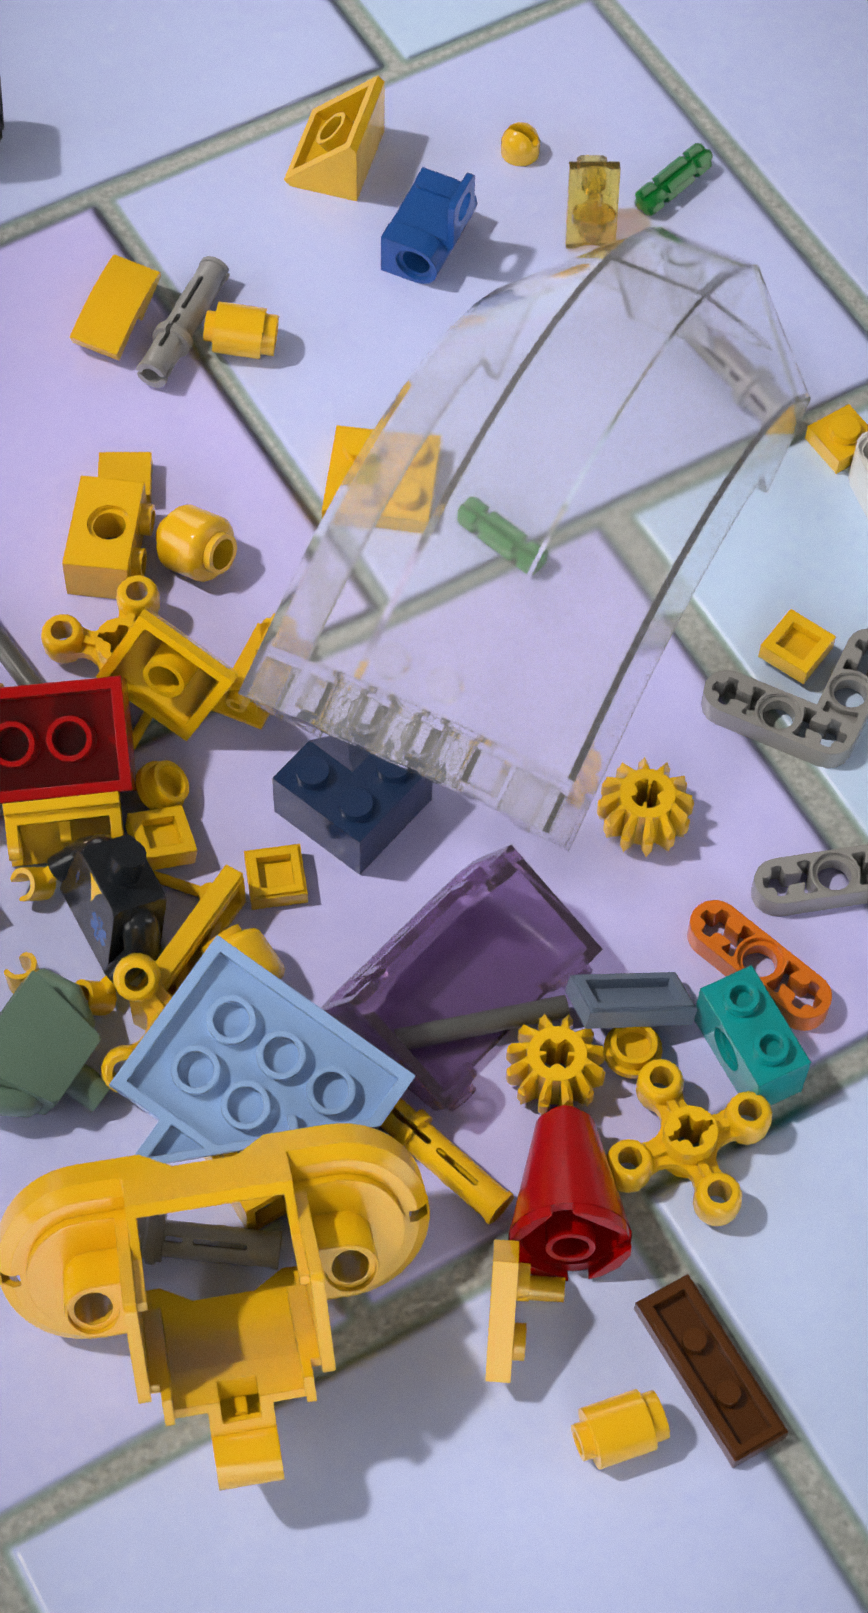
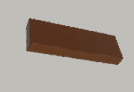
(710, 1371)

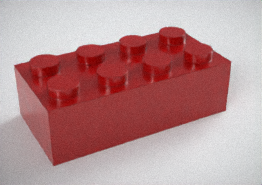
(65, 739)

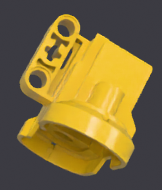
(232, 1353)

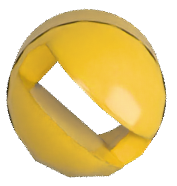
(520, 144)

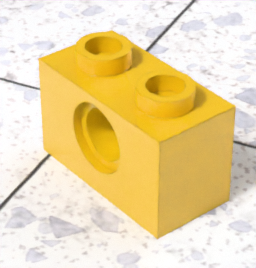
(103, 511)

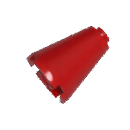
(569, 1201)

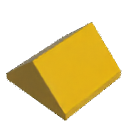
(340, 142)
(169, 673)

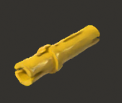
(447, 1161)

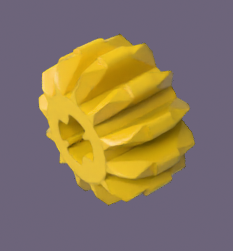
(627, 801)
(555, 1046)

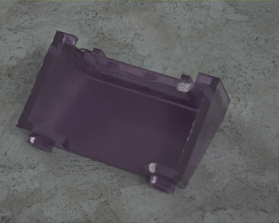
(472, 948)

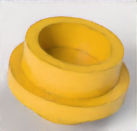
(162, 784)
(631, 1049)

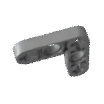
(823, 717)
(789, 871)

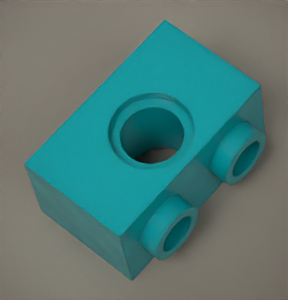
(751, 1037)

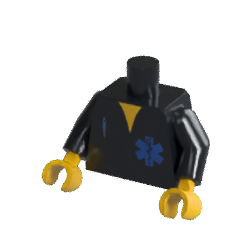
(112, 900)

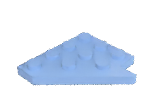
(248, 1060)

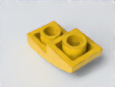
(114, 306)

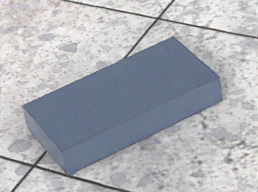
(630, 1000)

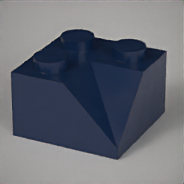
(348, 799)

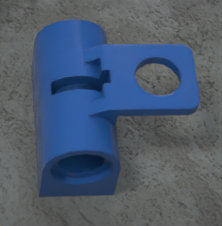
(427, 225)

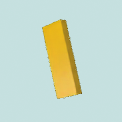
(207, 920)

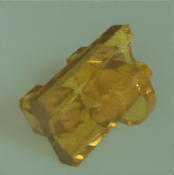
(592, 201)

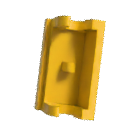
(48, 825)

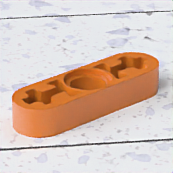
(716, 952)

